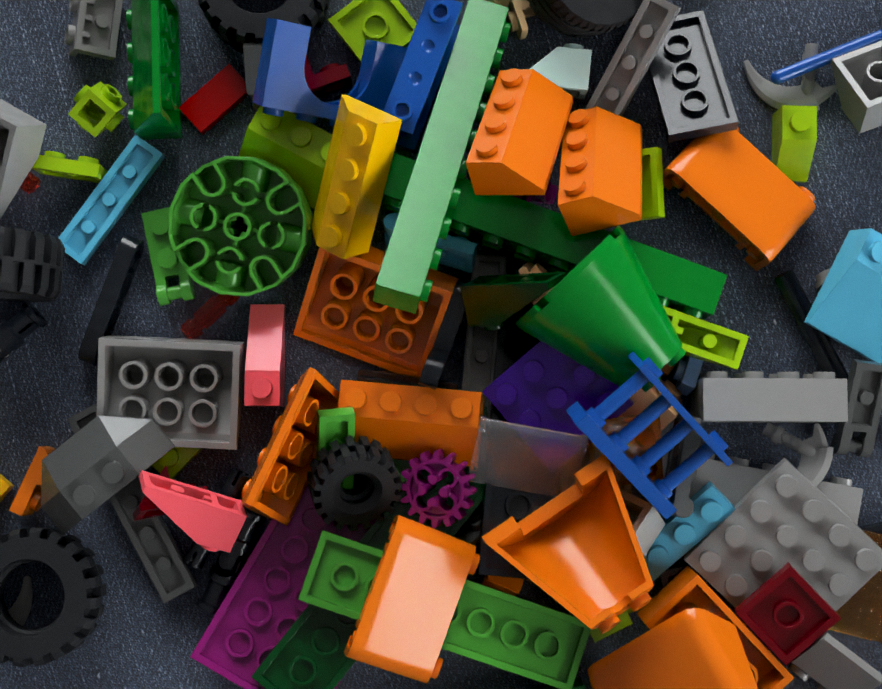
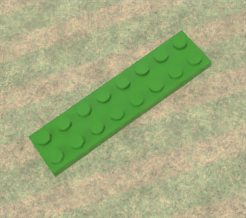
(485, 624)

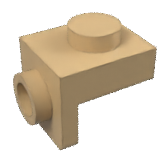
(517, 13)

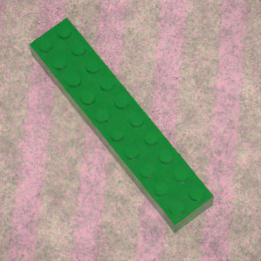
(544, 237)

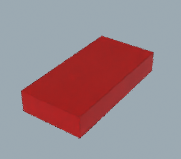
(215, 99)

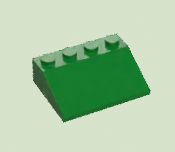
(155, 69)

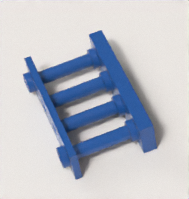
(423, 69)
(638, 468)

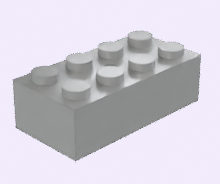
(774, 399)

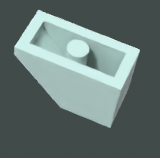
(567, 68)

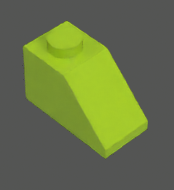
(794, 140)

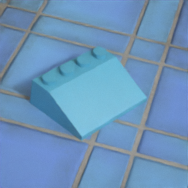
(851, 296)

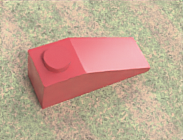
(265, 357)
(202, 514)

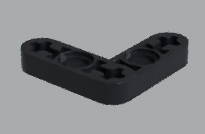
(444, 342)

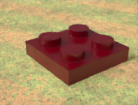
(787, 613)

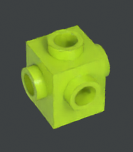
(98, 108)

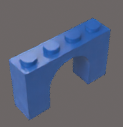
(282, 79)

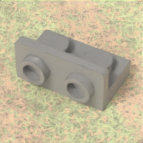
(94, 28)

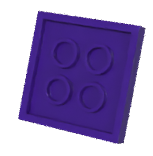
(544, 386)

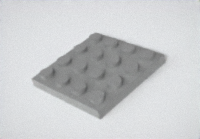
(784, 523)

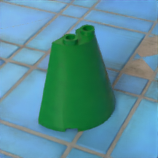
(605, 314)

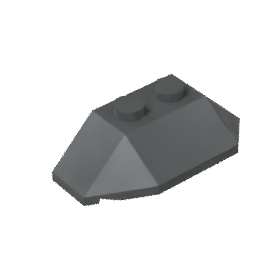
(98, 465)

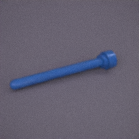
(823, 58)

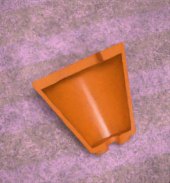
(581, 549)

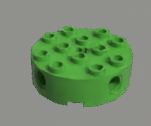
(206, 231)

